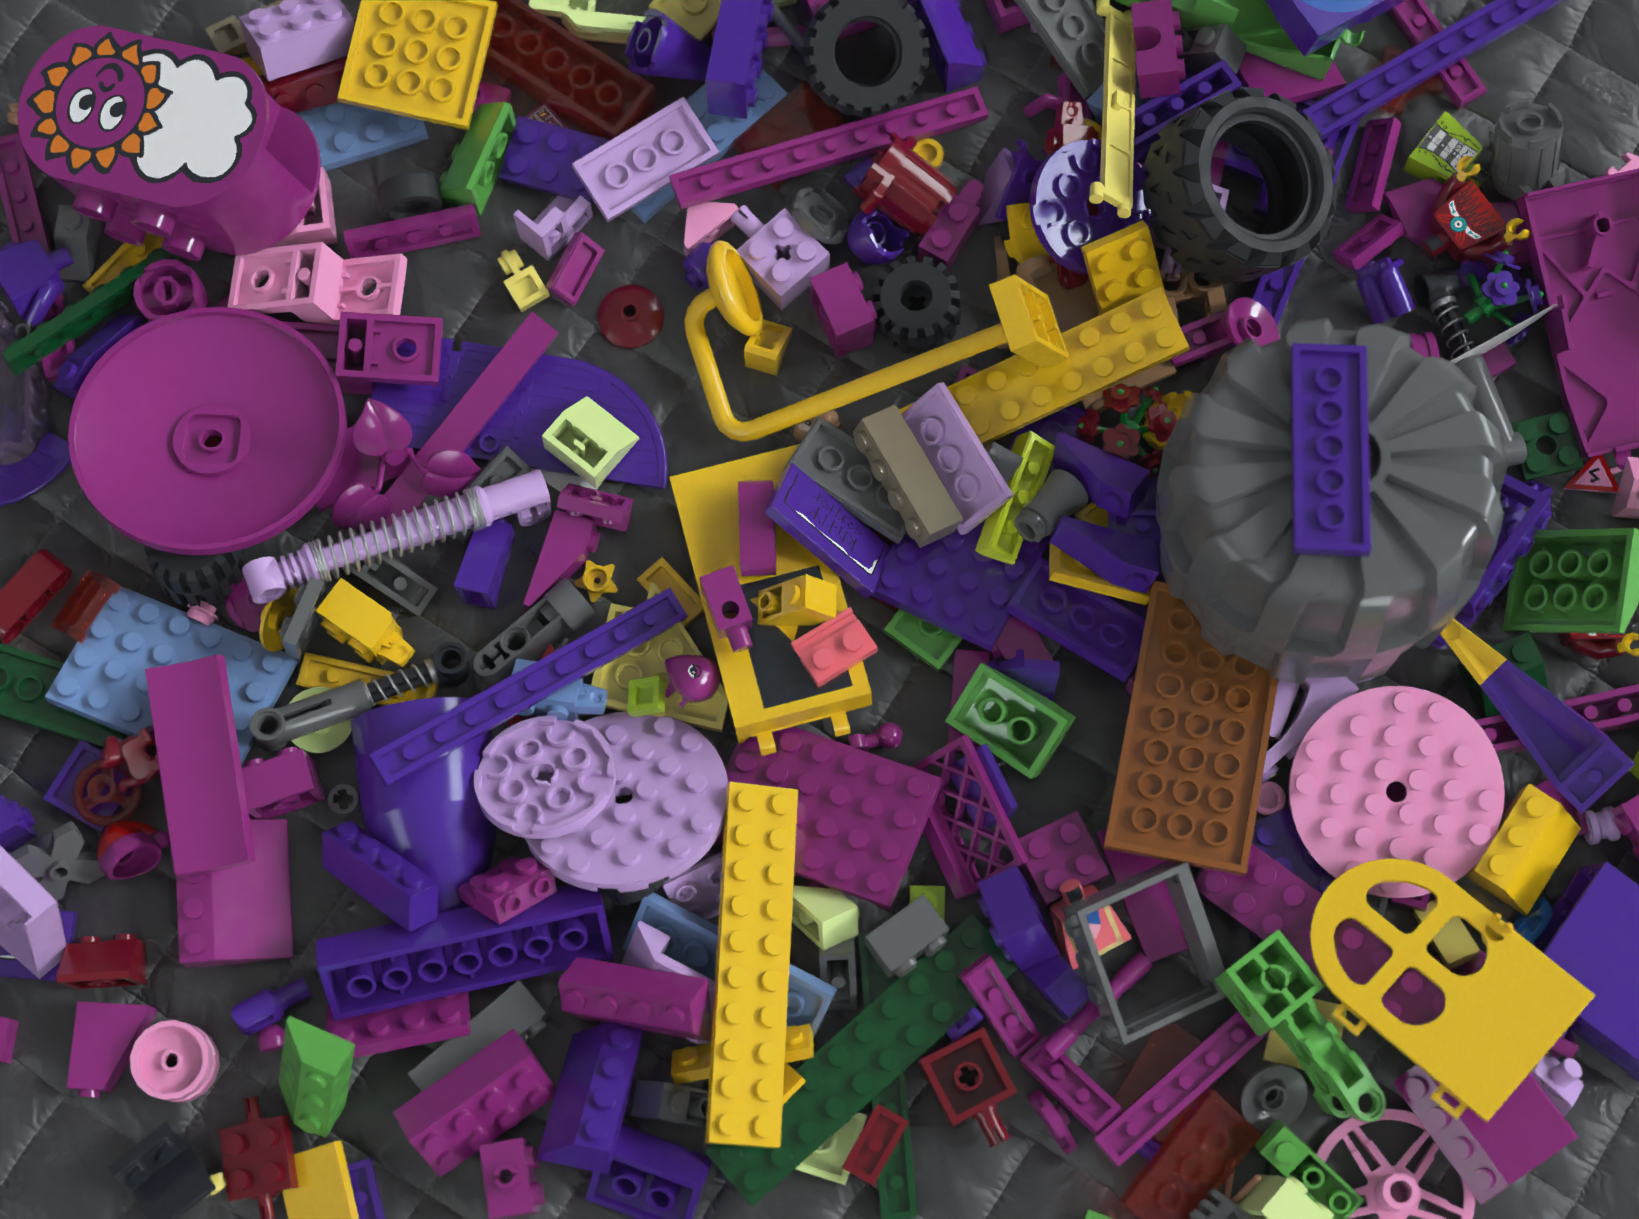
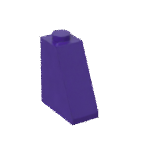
(485, 565)

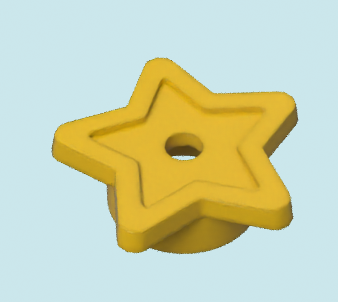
(595, 571)

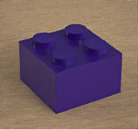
(1016, 919)

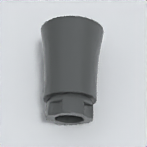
(1057, 497)

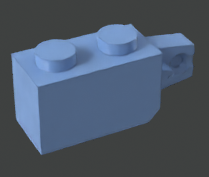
(568, 702)

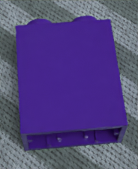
(1598, 944)

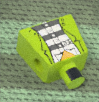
(1440, 151)

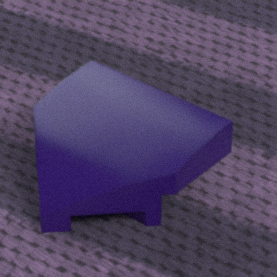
(1035, 674)

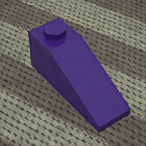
(81, 361)
(1106, 478)
(1112, 554)
(1057, 985)

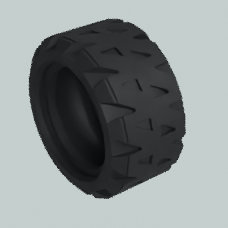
(1295, 174)

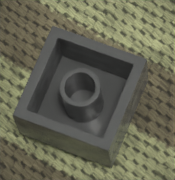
(907, 937)

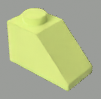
(824, 915)

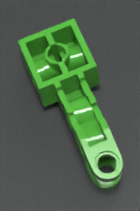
(1276, 991)

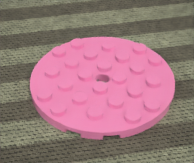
(1408, 738)

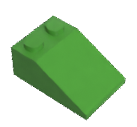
(1011, 719)

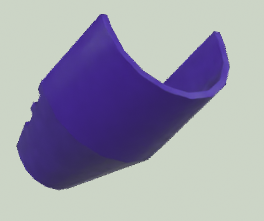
(434, 811)

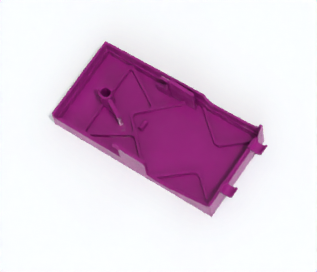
(1588, 265)

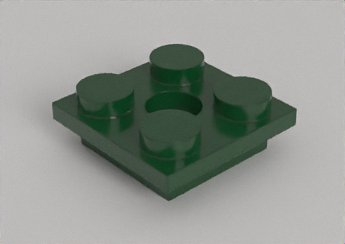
(1558, 432)

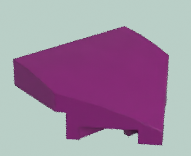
(1413, 208)

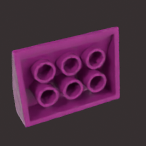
(240, 910)
(1492, 1153)

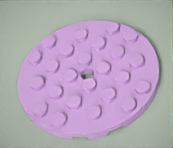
(666, 825)

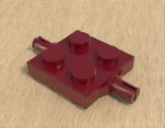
(258, 1158)

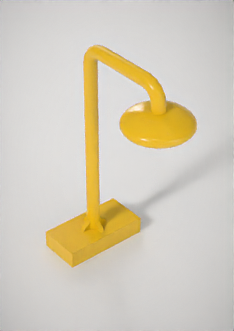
(1025, 324)

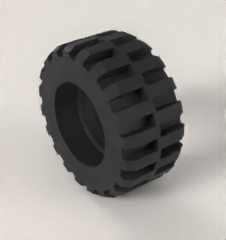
(857, 98)

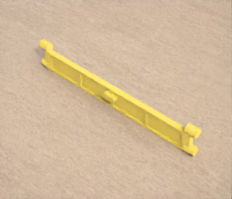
(1117, 112)

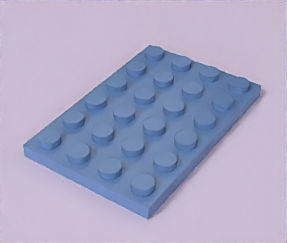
(132, 633)

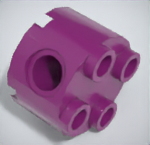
(167, 289)

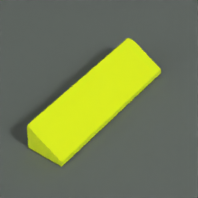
(999, 535)

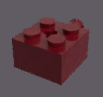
(976, 1102)

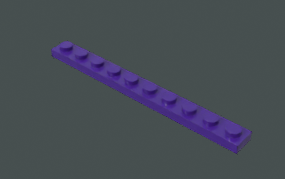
(1422, 62)
(527, 687)

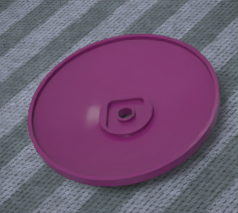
(194, 377)

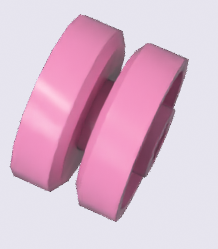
(155, 1052)

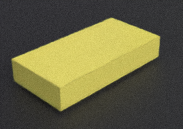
(1452, 942)

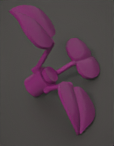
(387, 433)

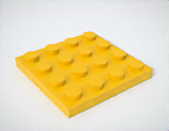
(419, 58)

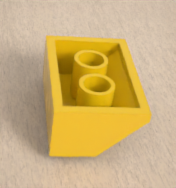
(1525, 849)

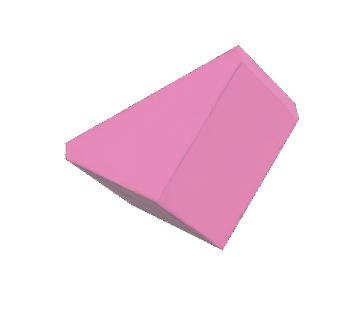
(707, 223)

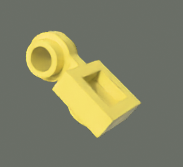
(525, 285)

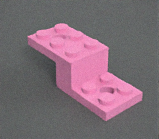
(317, 283)

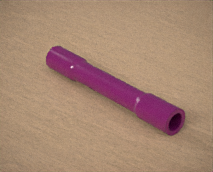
(1067, 1034)

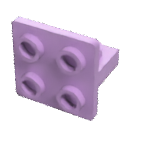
(698, 886)

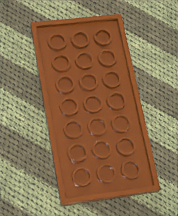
(1190, 747)

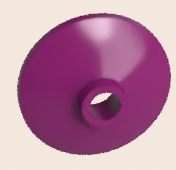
(1250, 320)

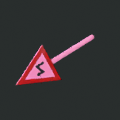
(1595, 477)

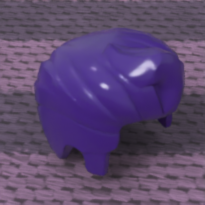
(875, 238)

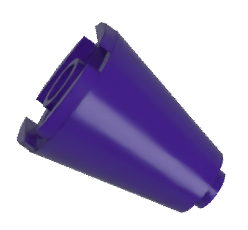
(666, 49)

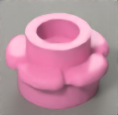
(202, 613)

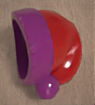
(130, 849)

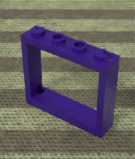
(1516, 545)

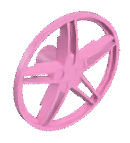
(1394, 1189)

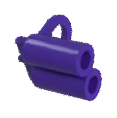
(1383, 289)

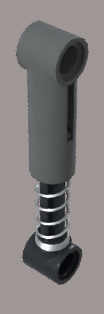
(1439, 292)
(355, 698)

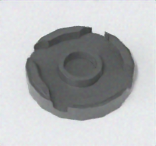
(820, 216)

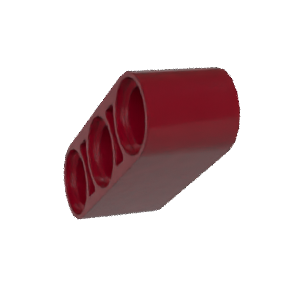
(30, 592)

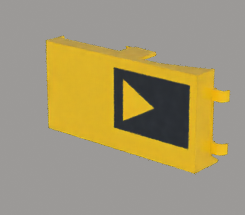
(767, 682)

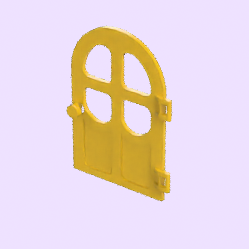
(1492, 1021)

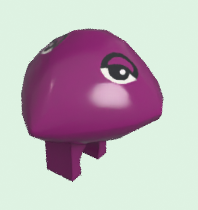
(692, 677)

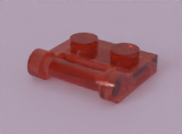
(84, 605)

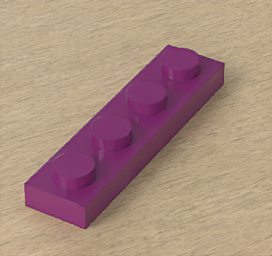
(413, 232)

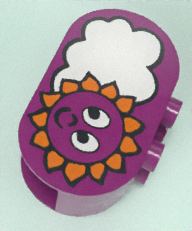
(168, 142)

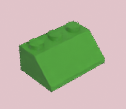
(478, 157)
(314, 1076)

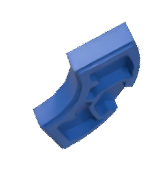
(1535, 921)

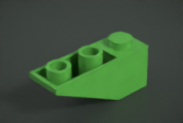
(1299, 1161)

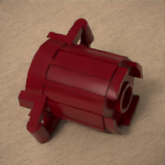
(905, 186)

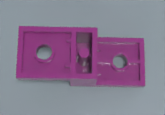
(366, 349)

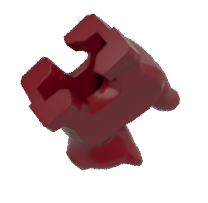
(138, 754)

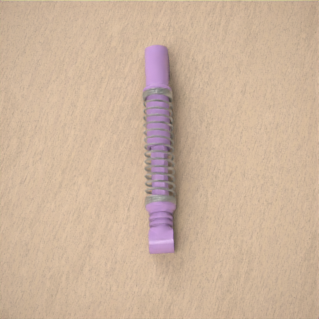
(475, 509)

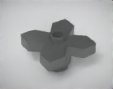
(59, 860)

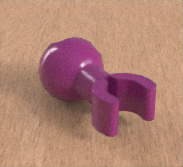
(887, 736)

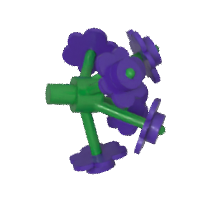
(1499, 291)

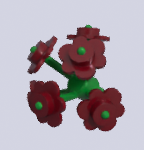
(1126, 436)

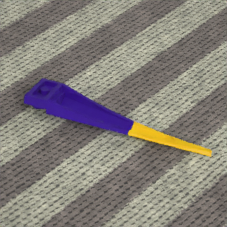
(1565, 745)

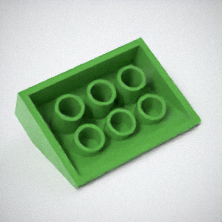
(1575, 582)

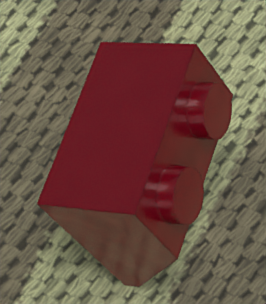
(103, 963)

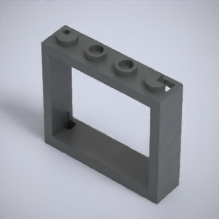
(1197, 935)

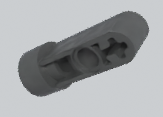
(560, 607)

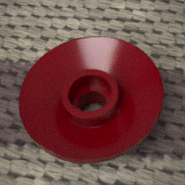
(634, 330)

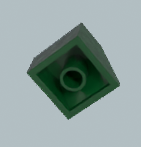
(1523, 654)

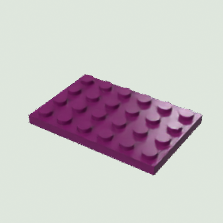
(853, 810)

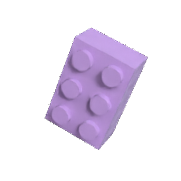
(297, 35)

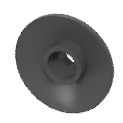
(1284, 1101)

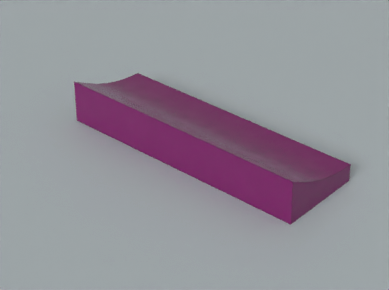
(200, 766)

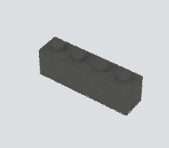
(512, 1009)

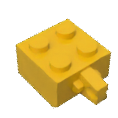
(365, 624)

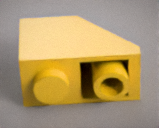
(797, 602)

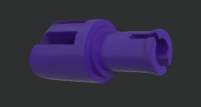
(268, 1006)

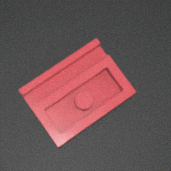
(834, 647)

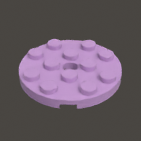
(539, 809)

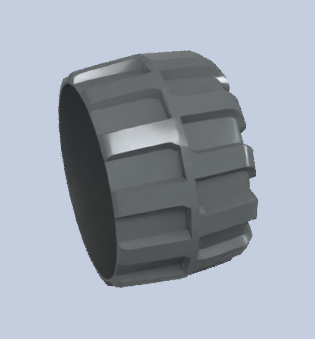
(1230, 511)

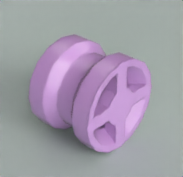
(1601, 826)

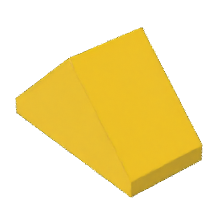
(767, 348)

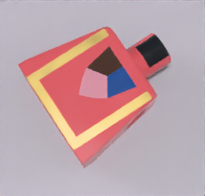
(1103, 923)

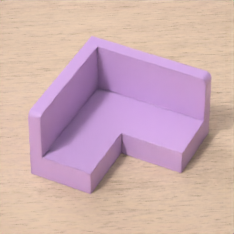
(554, 225)

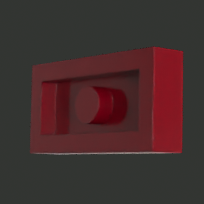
(875, 1144)

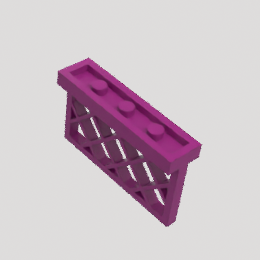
(943, 828)

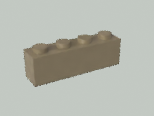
(907, 476)

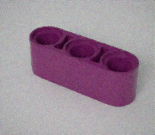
(756, 529)

